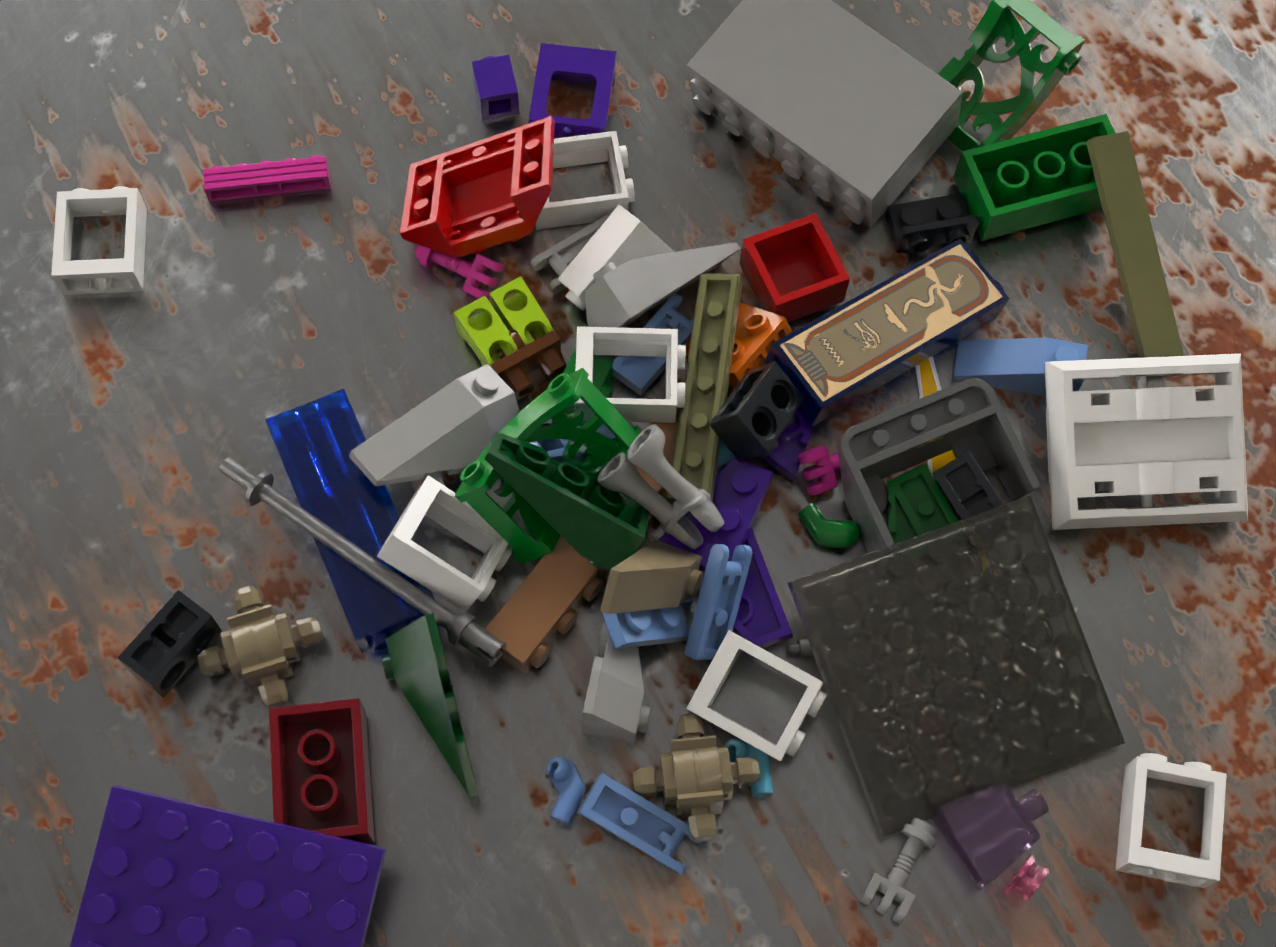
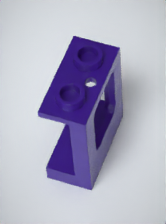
(580, 66)

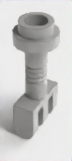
(919, 836)

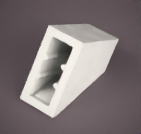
(616, 241)

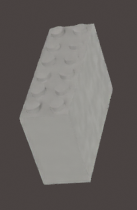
(825, 100)

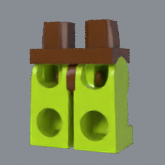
(512, 336)

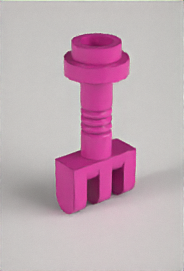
(473, 271)
(824, 468)

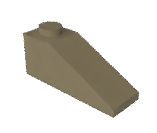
(652, 579)

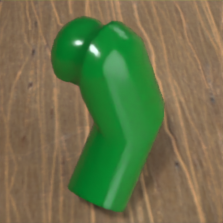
(829, 532)

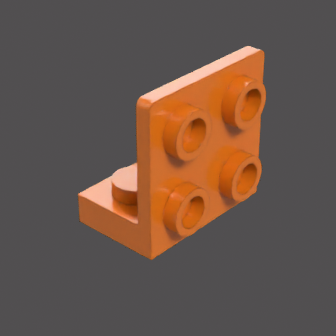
(753, 339)

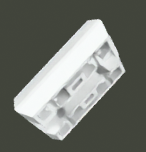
(1146, 441)

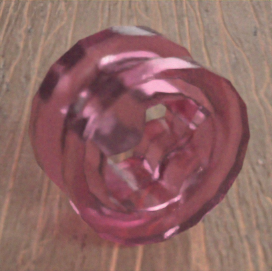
(1029, 877)

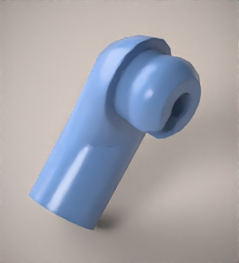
(569, 788)

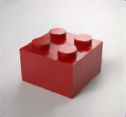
(794, 269)

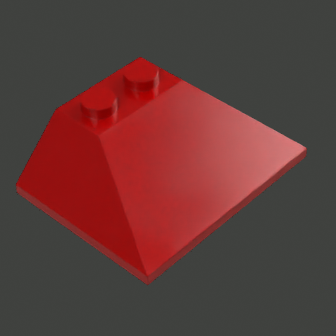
(480, 191)

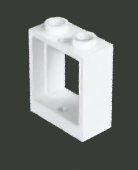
(582, 151)
(100, 274)
(635, 343)
(461, 519)
(716, 676)
(1160, 864)

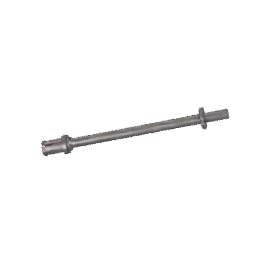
(460, 628)

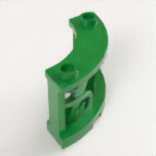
(999, 23)
(538, 536)

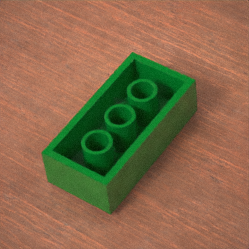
(1031, 178)

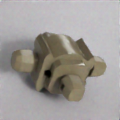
(260, 646)
(696, 777)

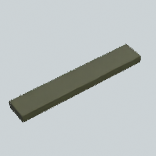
(1134, 246)
(707, 379)

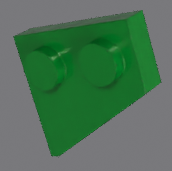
(916, 505)

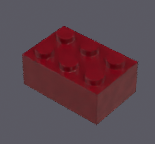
(322, 768)

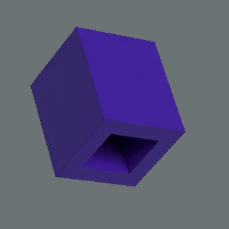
(495, 87)

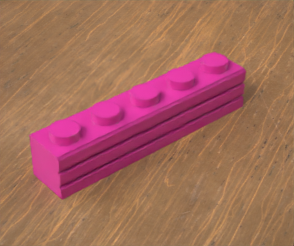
(266, 178)

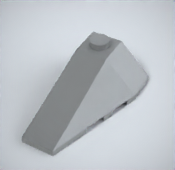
(646, 282)
(441, 431)
(615, 694)

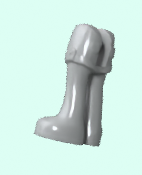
(647, 454)

